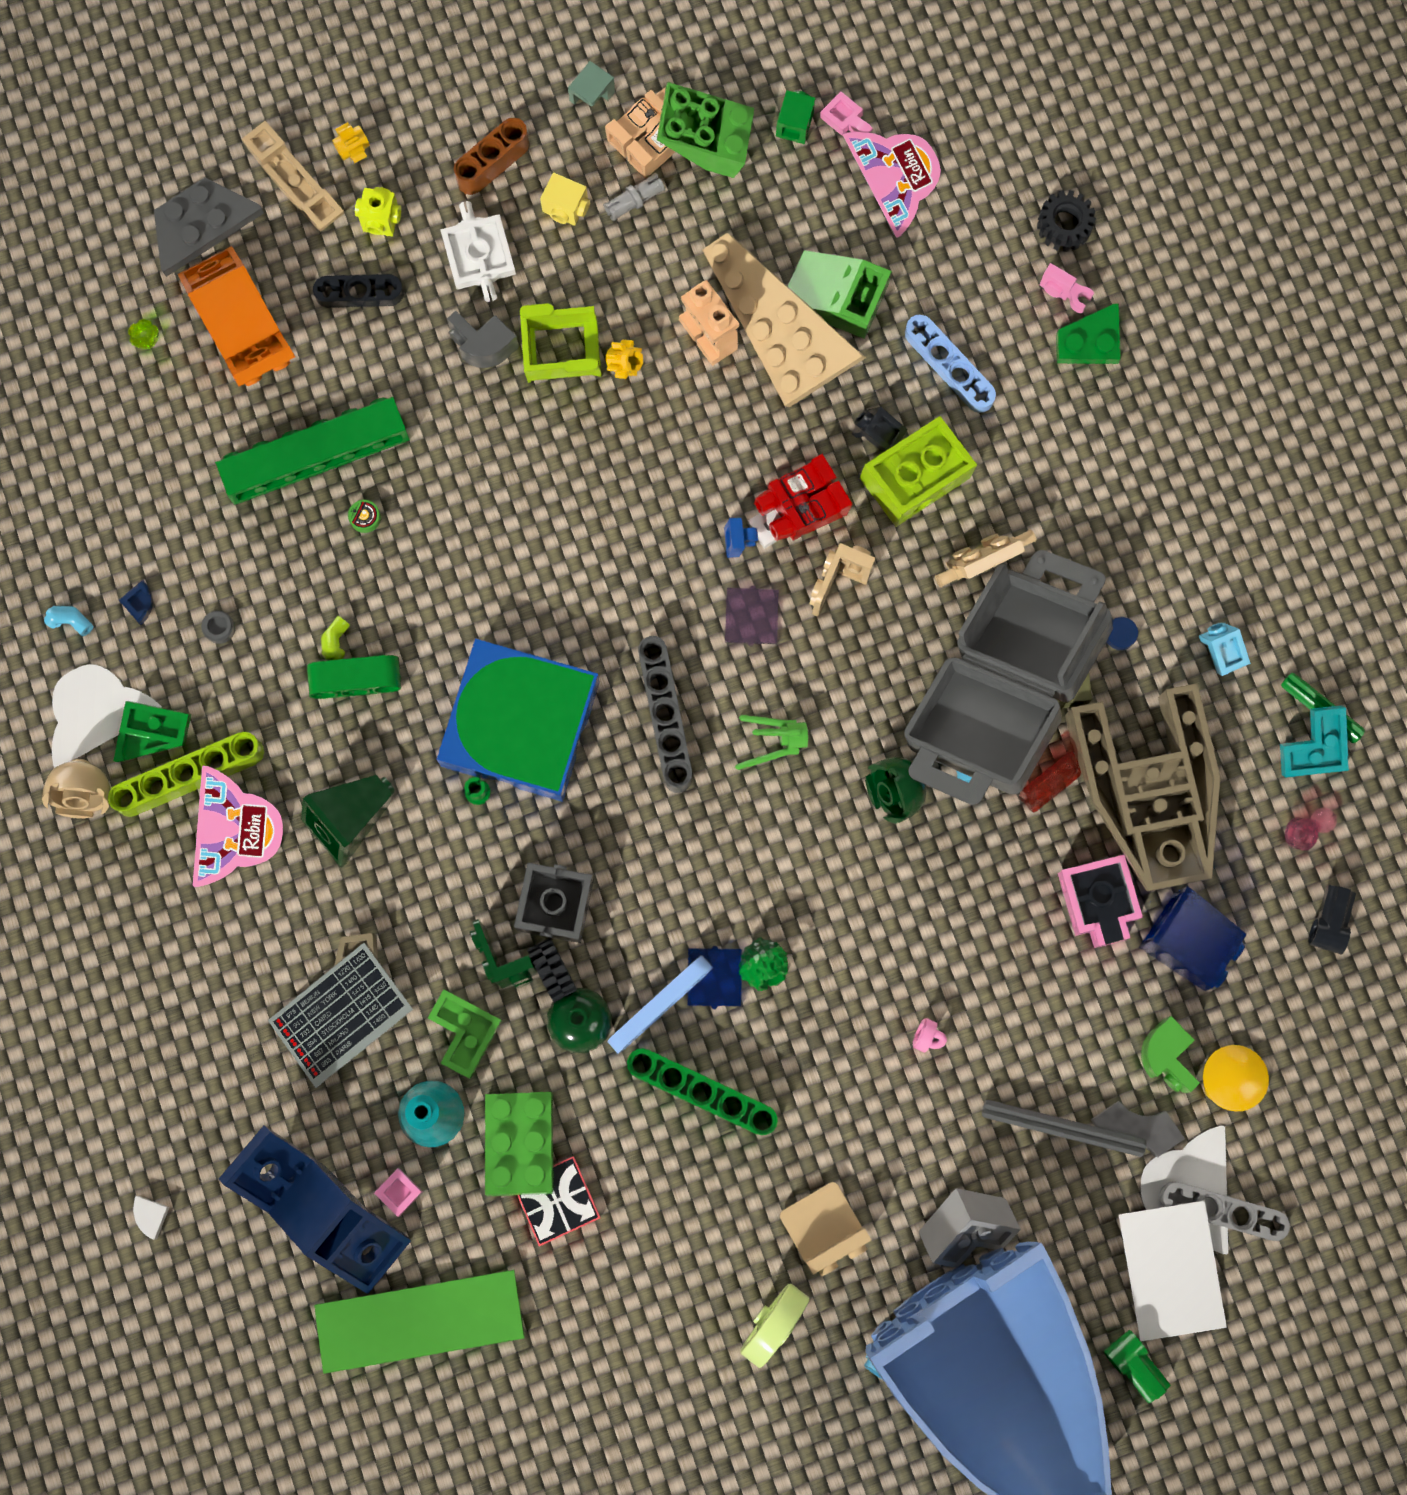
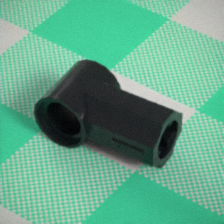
(1331, 927)

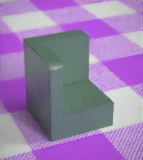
(591, 85)

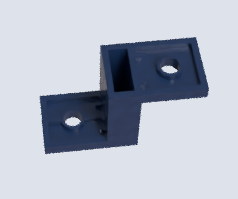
(315, 1209)

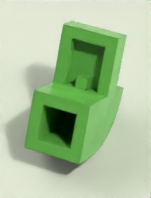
(1160, 1054)

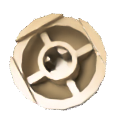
(76, 789)

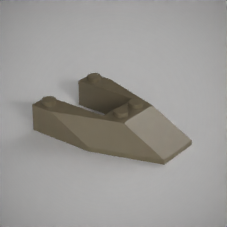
(1160, 805)

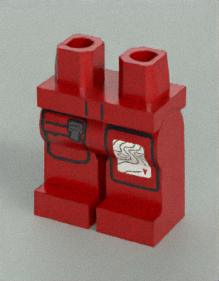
(804, 500)

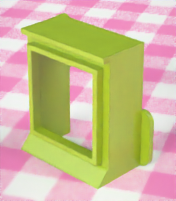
(544, 317)

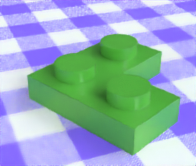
(473, 1032)

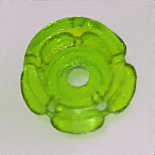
(146, 341)

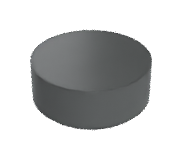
(218, 627)

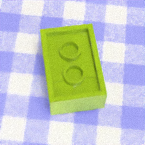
(918, 471)

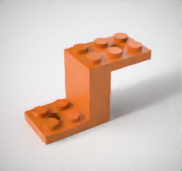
(236, 317)

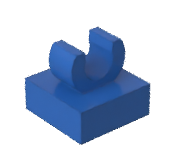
(738, 538)

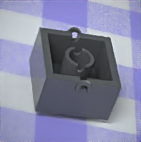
(554, 902)

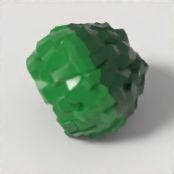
(763, 964)

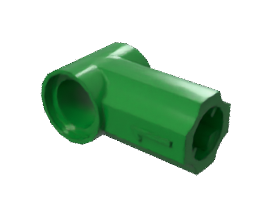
(1131, 1359)

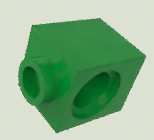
(795, 116)

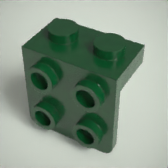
(513, 973)

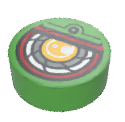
(364, 516)

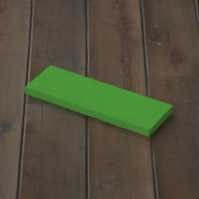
(419, 1321)

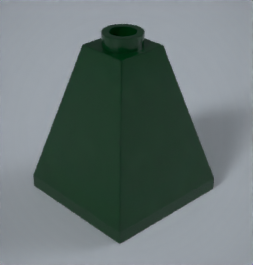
(346, 814)

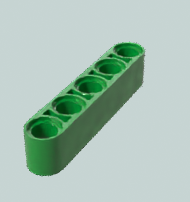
(690, 1079)

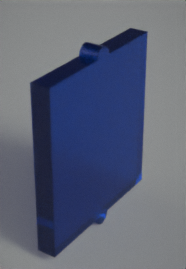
(722, 984)

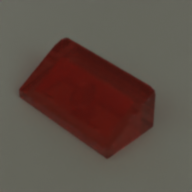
(1051, 782)

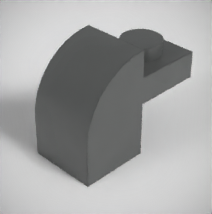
(484, 347)

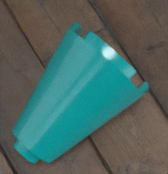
(443, 1118)

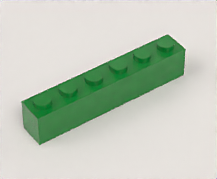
(312, 450)

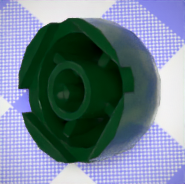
(894, 789)
(579, 1021)

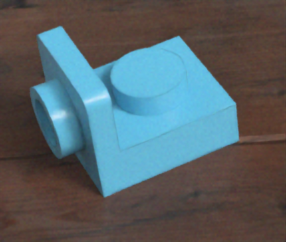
(1225, 648)

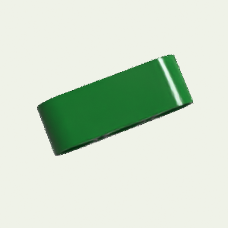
(354, 677)

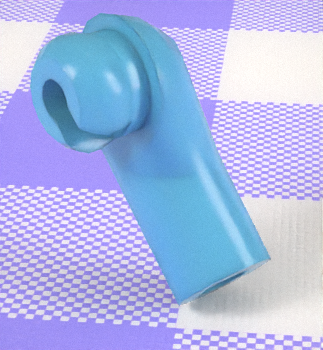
(68, 615)

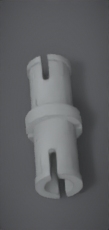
(634, 197)

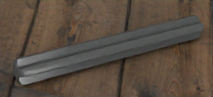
(1064, 1128)

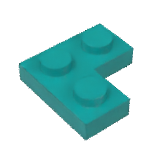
(1326, 749)

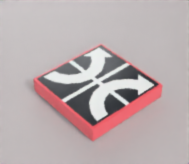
(565, 1209)

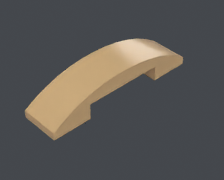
(291, 177)

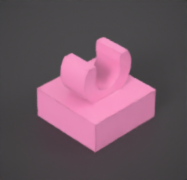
(398, 1192)

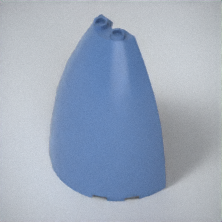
(1000, 1376)

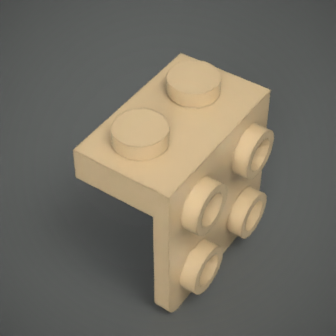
(846, 561)
(824, 1229)

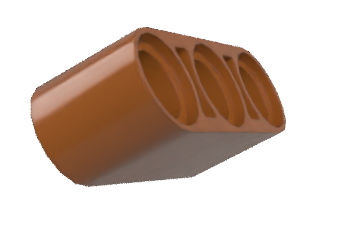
(494, 143)

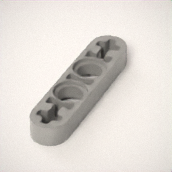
(1225, 1208)

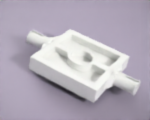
(478, 251)

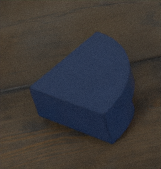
(138, 602)

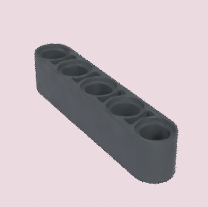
(665, 699)

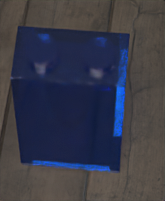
(1194, 939)

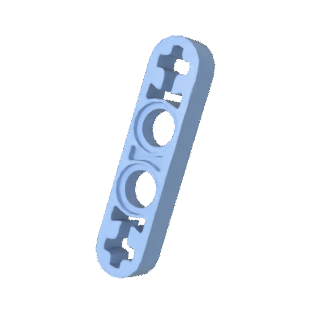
(954, 360)
(660, 1004)

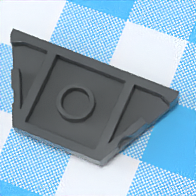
(199, 221)

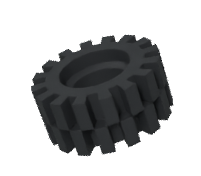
(1071, 205)
(551, 970)

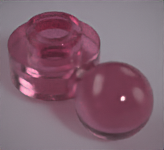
(1303, 832)

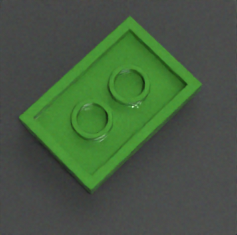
(519, 1144)

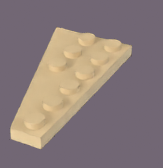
(788, 335)

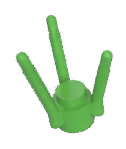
(791, 734)

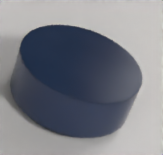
(1123, 634)

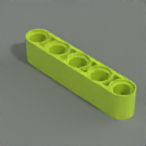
(171, 772)

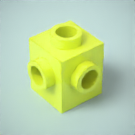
(378, 211)

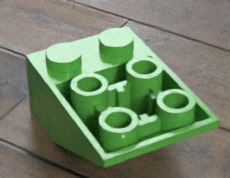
(705, 129)
(841, 289)

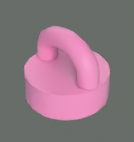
(924, 1036)

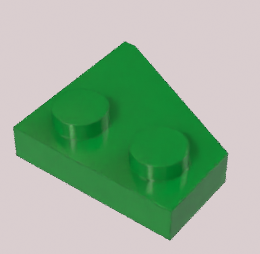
(149, 730)

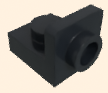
(879, 428)

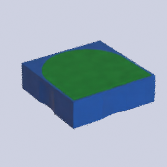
(518, 719)

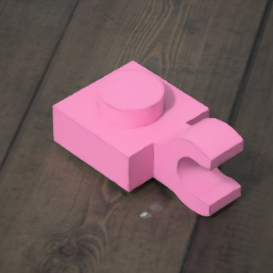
(844, 115)
(1063, 285)

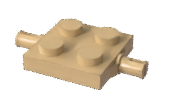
(992, 552)

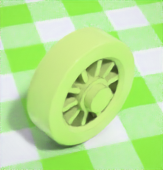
(774, 1325)

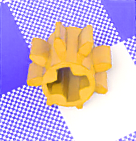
(351, 142)
(624, 359)

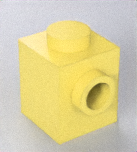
(564, 200)

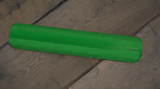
(1313, 699)

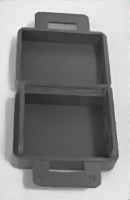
(998, 702)

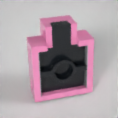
(1101, 899)

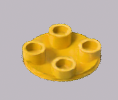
(1235, 1078)

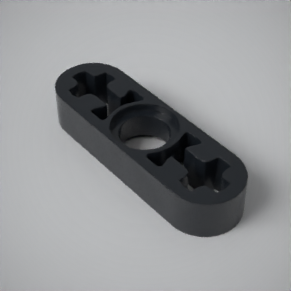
(337, 301)

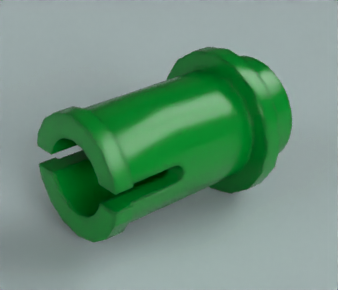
(480, 797)

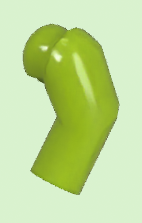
(330, 639)

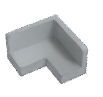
(966, 1222)

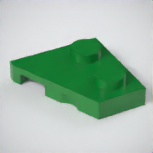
(1091, 339)

